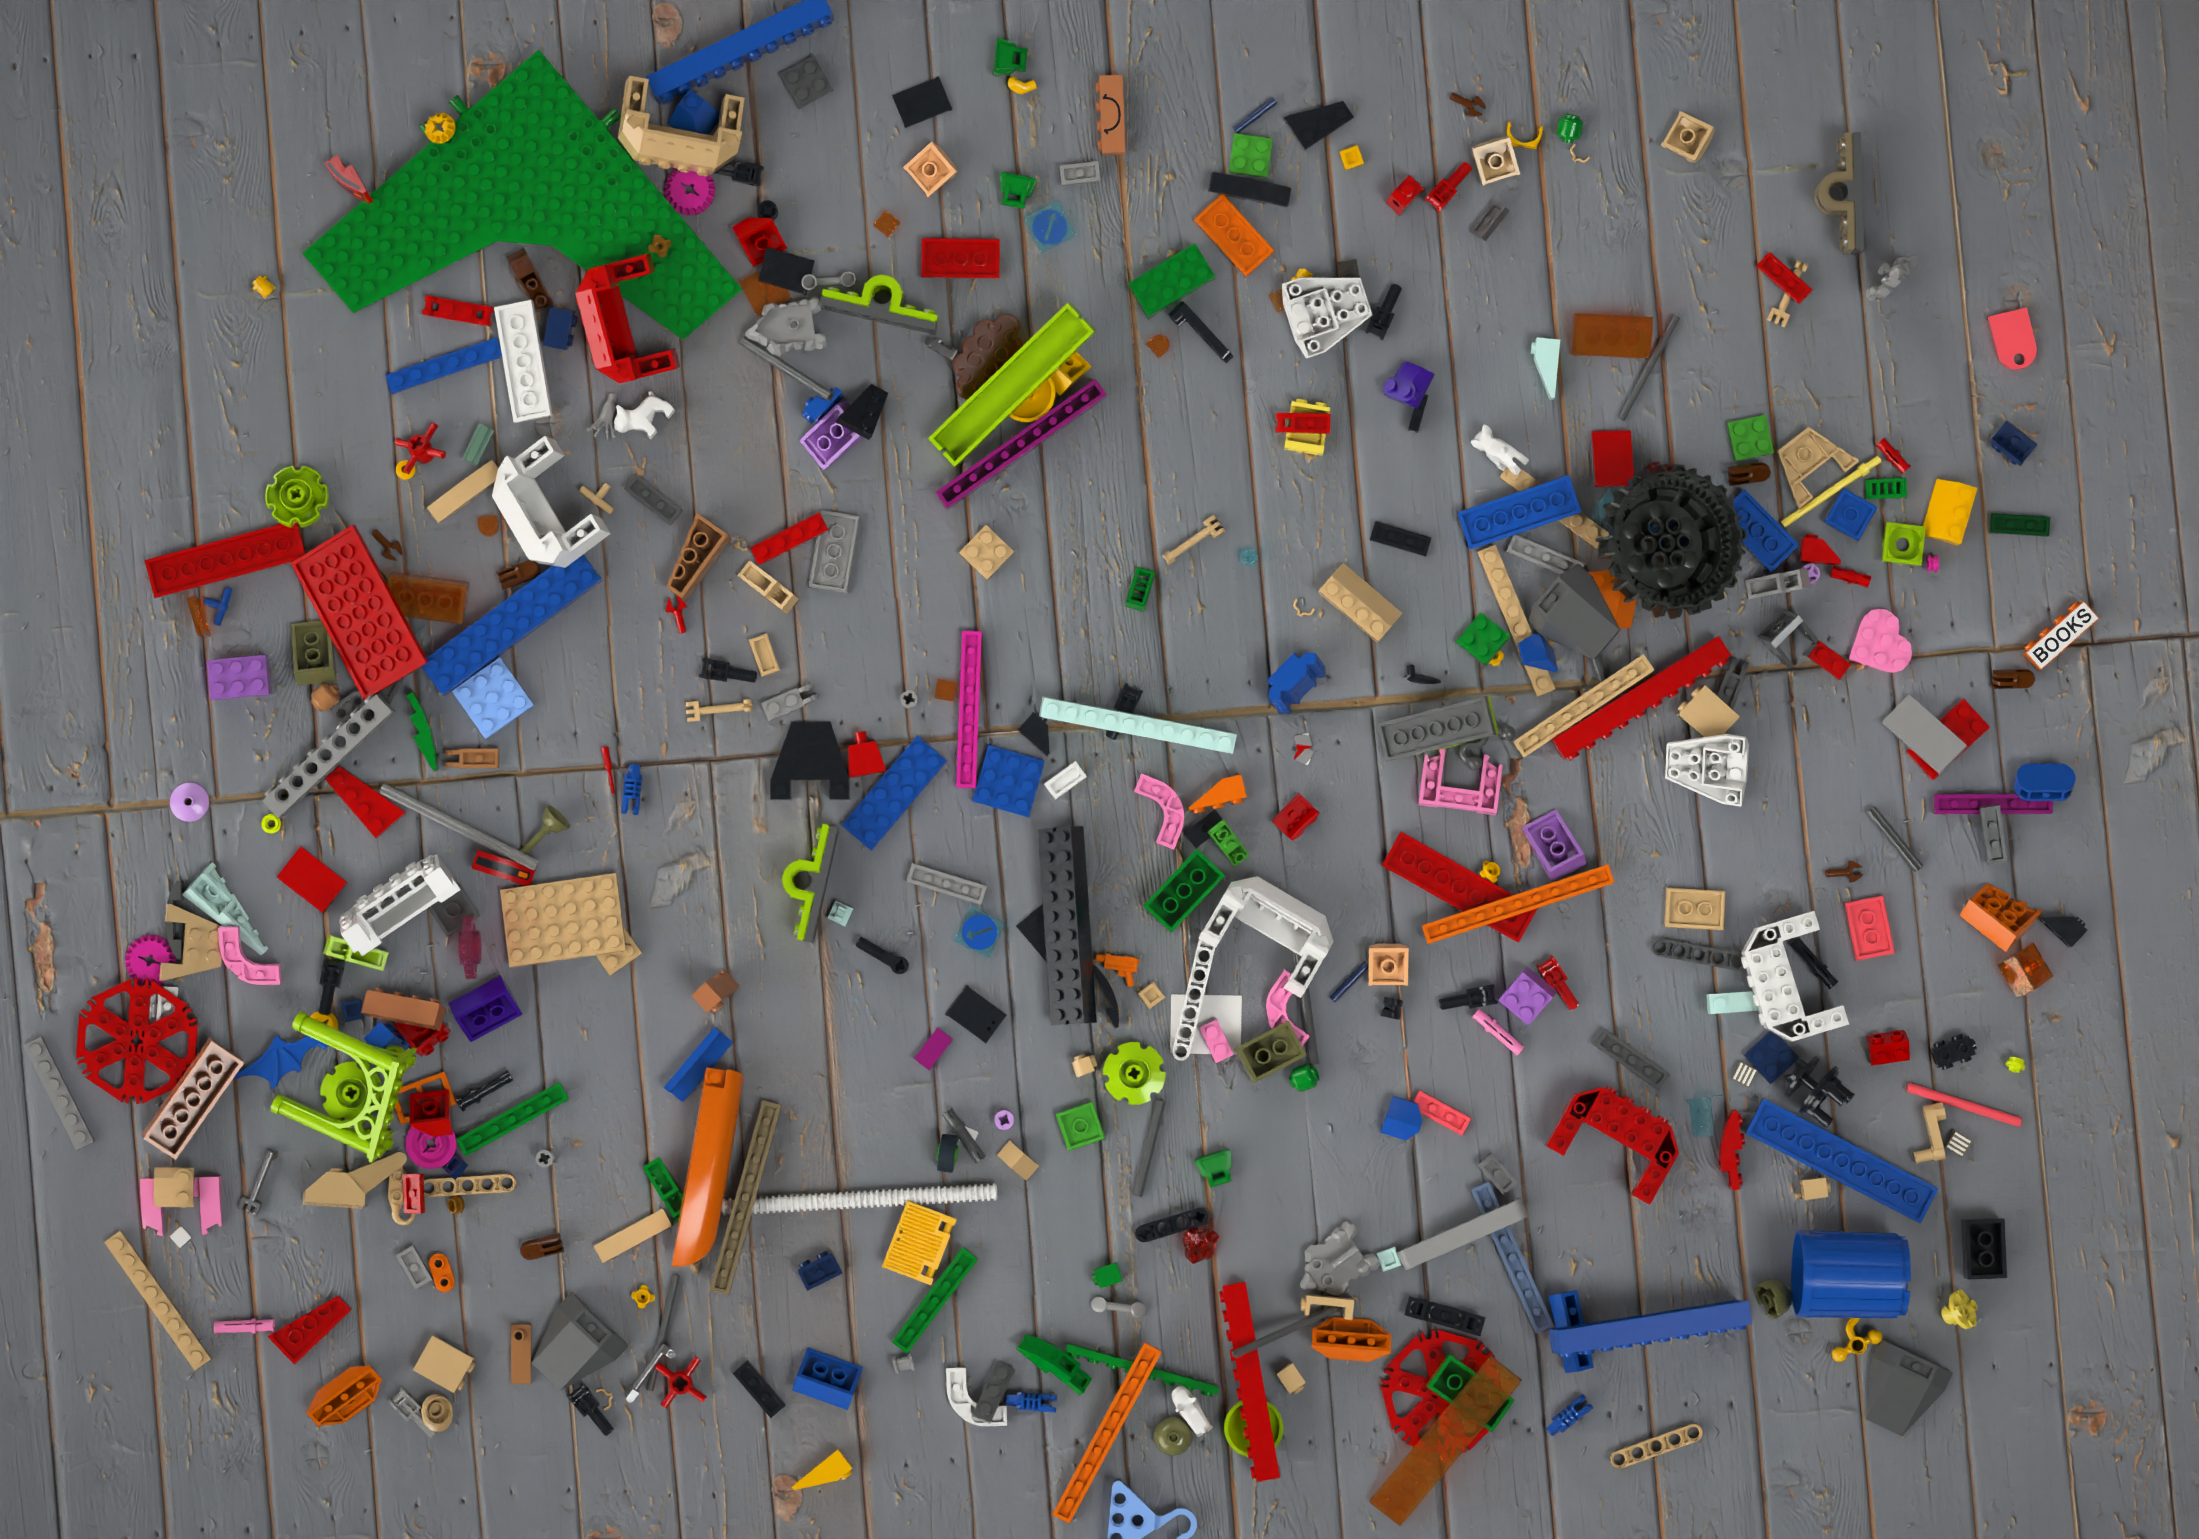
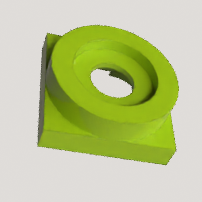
(1915, 537)

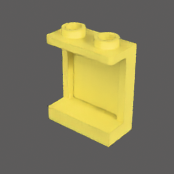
(1306, 442)

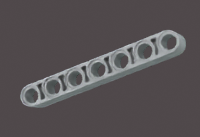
(1462, 1234)

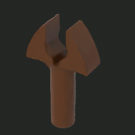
(1469, 104)
(387, 545)
(1845, 872)

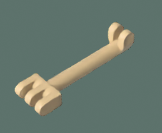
(1780, 312)
(1210, 529)
(697, 711)

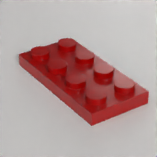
(960, 258)
(1961, 721)

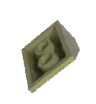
(312, 653)
(1270, 1052)

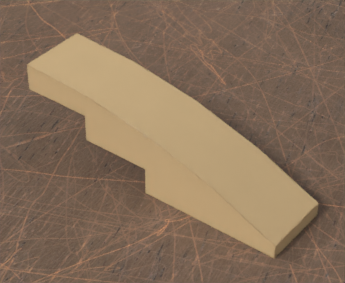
(463, 492)

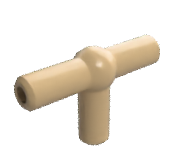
(597, 499)

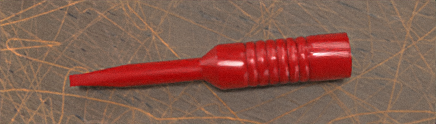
(608, 766)

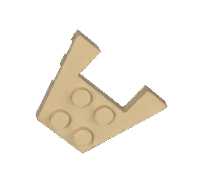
(1805, 455)
(200, 945)

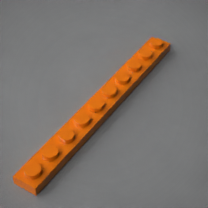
(1517, 904)
(1107, 1432)

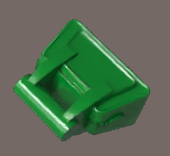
(1005, 58)
(1018, 186)
(1213, 1164)

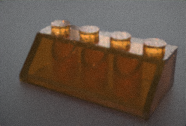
(1611, 335)
(430, 597)

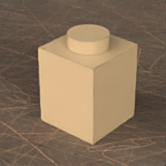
(1815, 1188)
(1291, 1378)

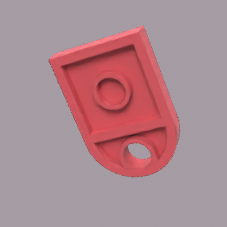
(2013, 336)

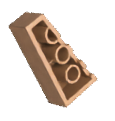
(697, 556)

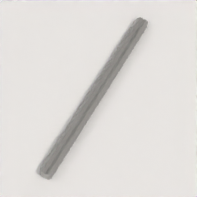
(459, 827)

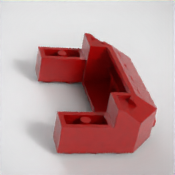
(608, 325)
(1625, 1124)

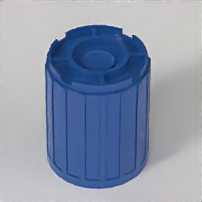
(1850, 1274)

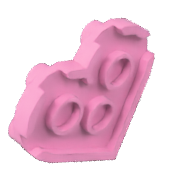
(1880, 644)

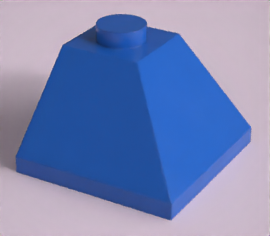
(694, 114)

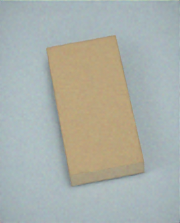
(764, 655)

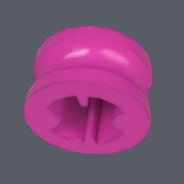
(1932, 563)

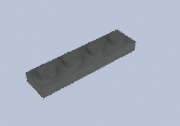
(1631, 1059)

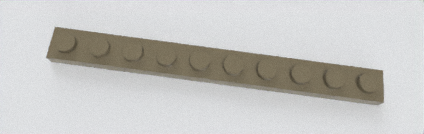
(745, 1198)

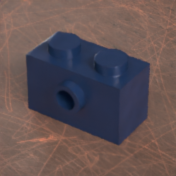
(560, 328)

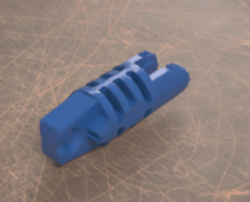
(632, 789)
(1031, 1402)
(1568, 1416)

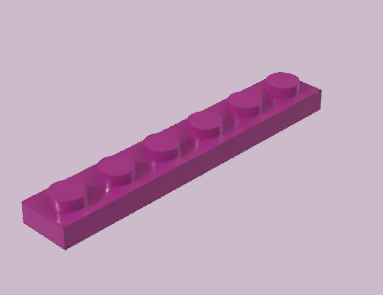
(1971, 802)

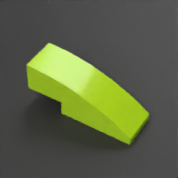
(340, 949)

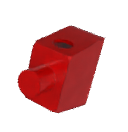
(1404, 195)
(864, 757)

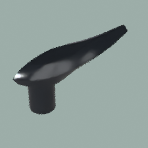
(1421, 679)

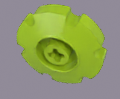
(295, 483)
(1143, 1060)
(336, 1090)

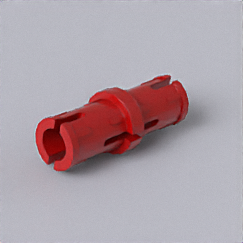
(1893, 455)
(1850, 576)

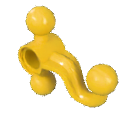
(1873, 1336)

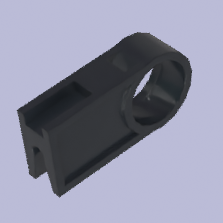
(1417, 415)

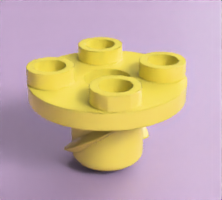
(1960, 1310)

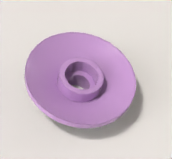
(199, 803)

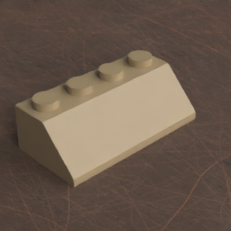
(1360, 602)

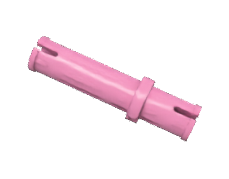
(1480, 1016)
(244, 1326)

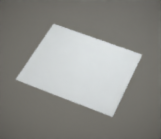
(1224, 1008)

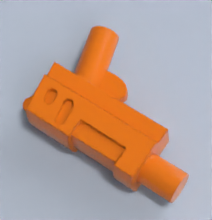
(1124, 964)

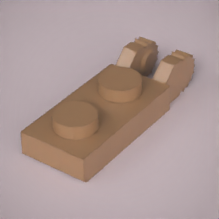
(474, 758)

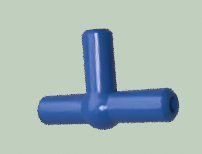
(221, 606)

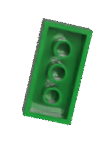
(1171, 281)
(1184, 890)
(1450, 1380)

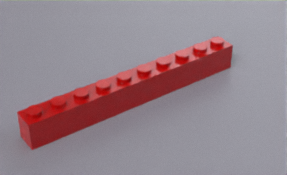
(1640, 698)
(1251, 1383)

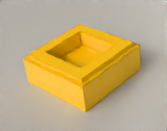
(1351, 157)

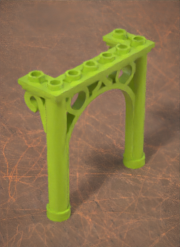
(390, 1062)

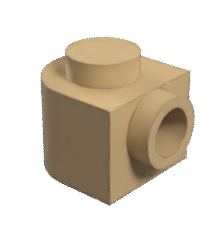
(1084, 1065)

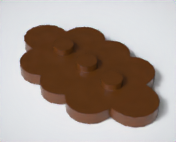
(985, 352)

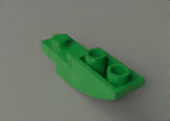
(1056, 1361)

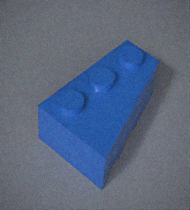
(384, 1035)

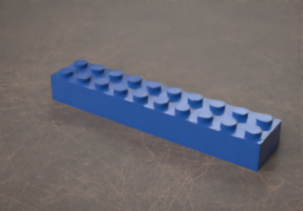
(739, 49)
(509, 623)
(1651, 1326)

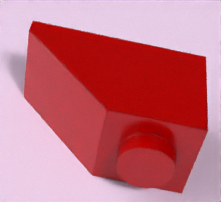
(1817, 551)

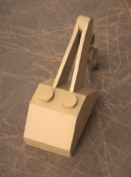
(349, 1189)

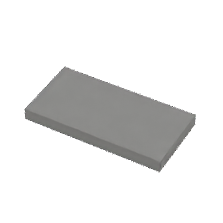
(834, 552)
(1924, 734)

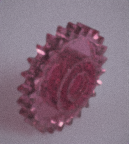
(469, 947)

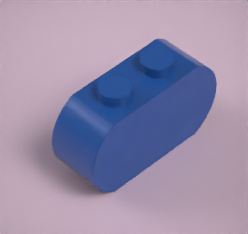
(2044, 782)

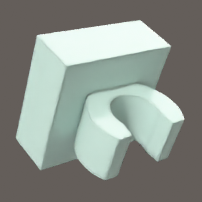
(840, 913)

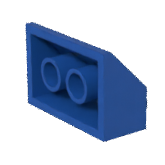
(827, 1378)

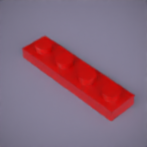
(789, 538)

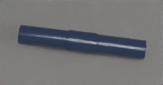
(1255, 115)
(1349, 981)

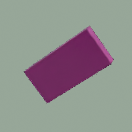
(933, 1049)

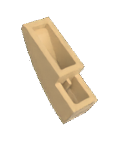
(768, 587)

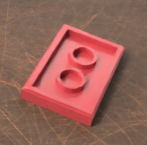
(1869, 928)

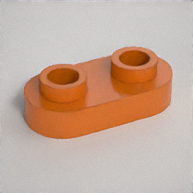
(442, 1272)

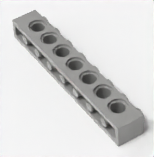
(324, 767)

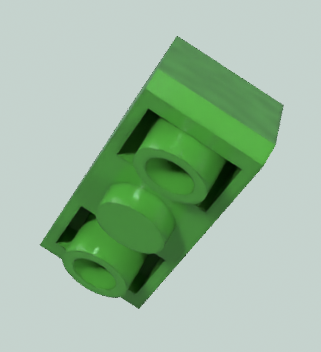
(1228, 843)

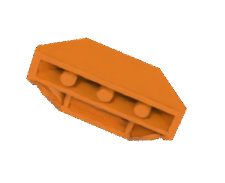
(1351, 1339)
(345, 1396)

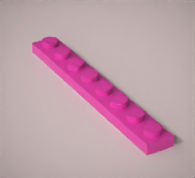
(969, 709)

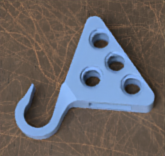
(1135, 1506)

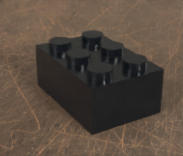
(1984, 1248)

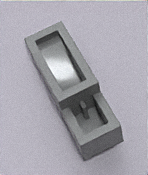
(1777, 583)

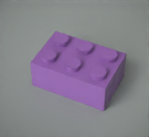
(239, 677)

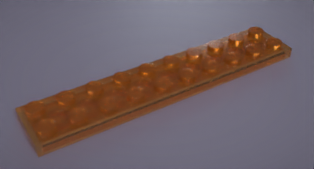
(1445, 1440)

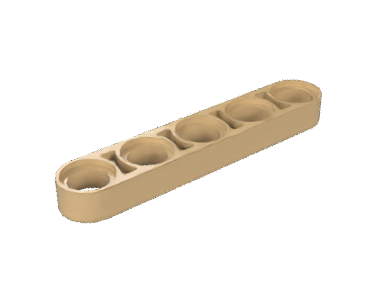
(477, 1181)
(1646, 1446)

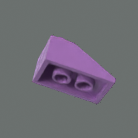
(828, 439)
(1554, 846)

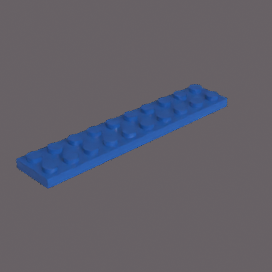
(1841, 1160)

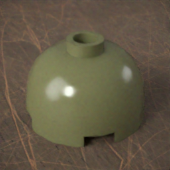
(1775, 1297)
(1175, 1427)

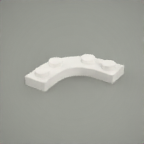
(962, 1402)

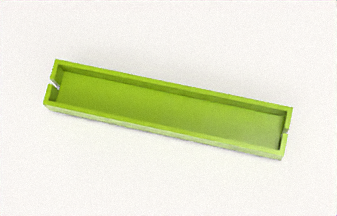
(1013, 384)

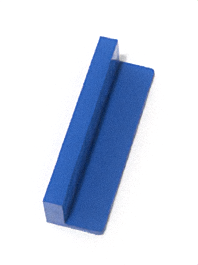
(694, 1068)

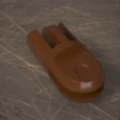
(1748, 473)
(518, 573)
(2012, 679)
(542, 1247)

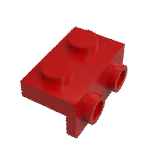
(1295, 817)
(1888, 1047)

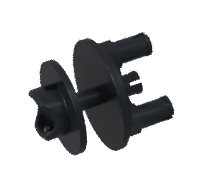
(1829, 1086)

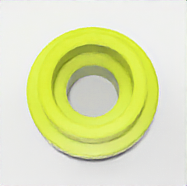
(265, 821)
(2015, 1064)

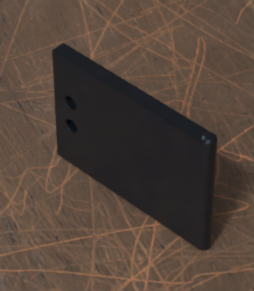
(922, 102)
(785, 270)
(1033, 929)
(976, 1014)

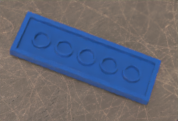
(1519, 512)
(894, 793)

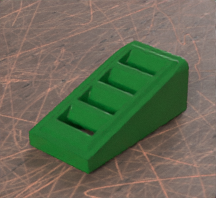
(1903, 488)
(1133, 604)

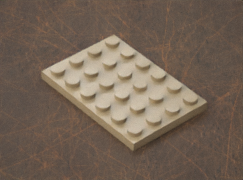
(563, 920)

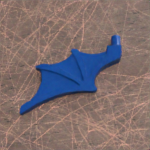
(280, 1059)

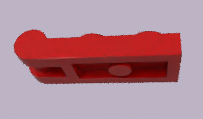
(1303, 423)

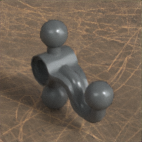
(1474, 761)

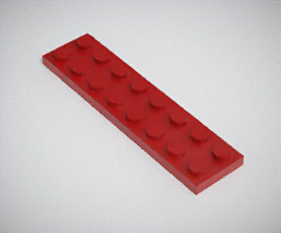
(224, 559)
(1451, 882)

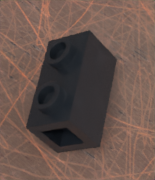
(1958, 1049)

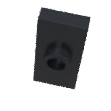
(1198, 833)

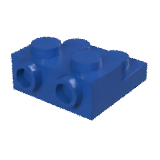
(817, 408)

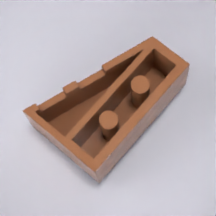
(715, 992)

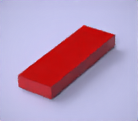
(1784, 278)

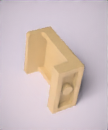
(1707, 713)
(1347, 1303)
(444, 1364)

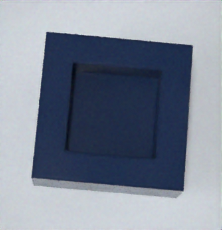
(352, 1010)
(455, 1166)

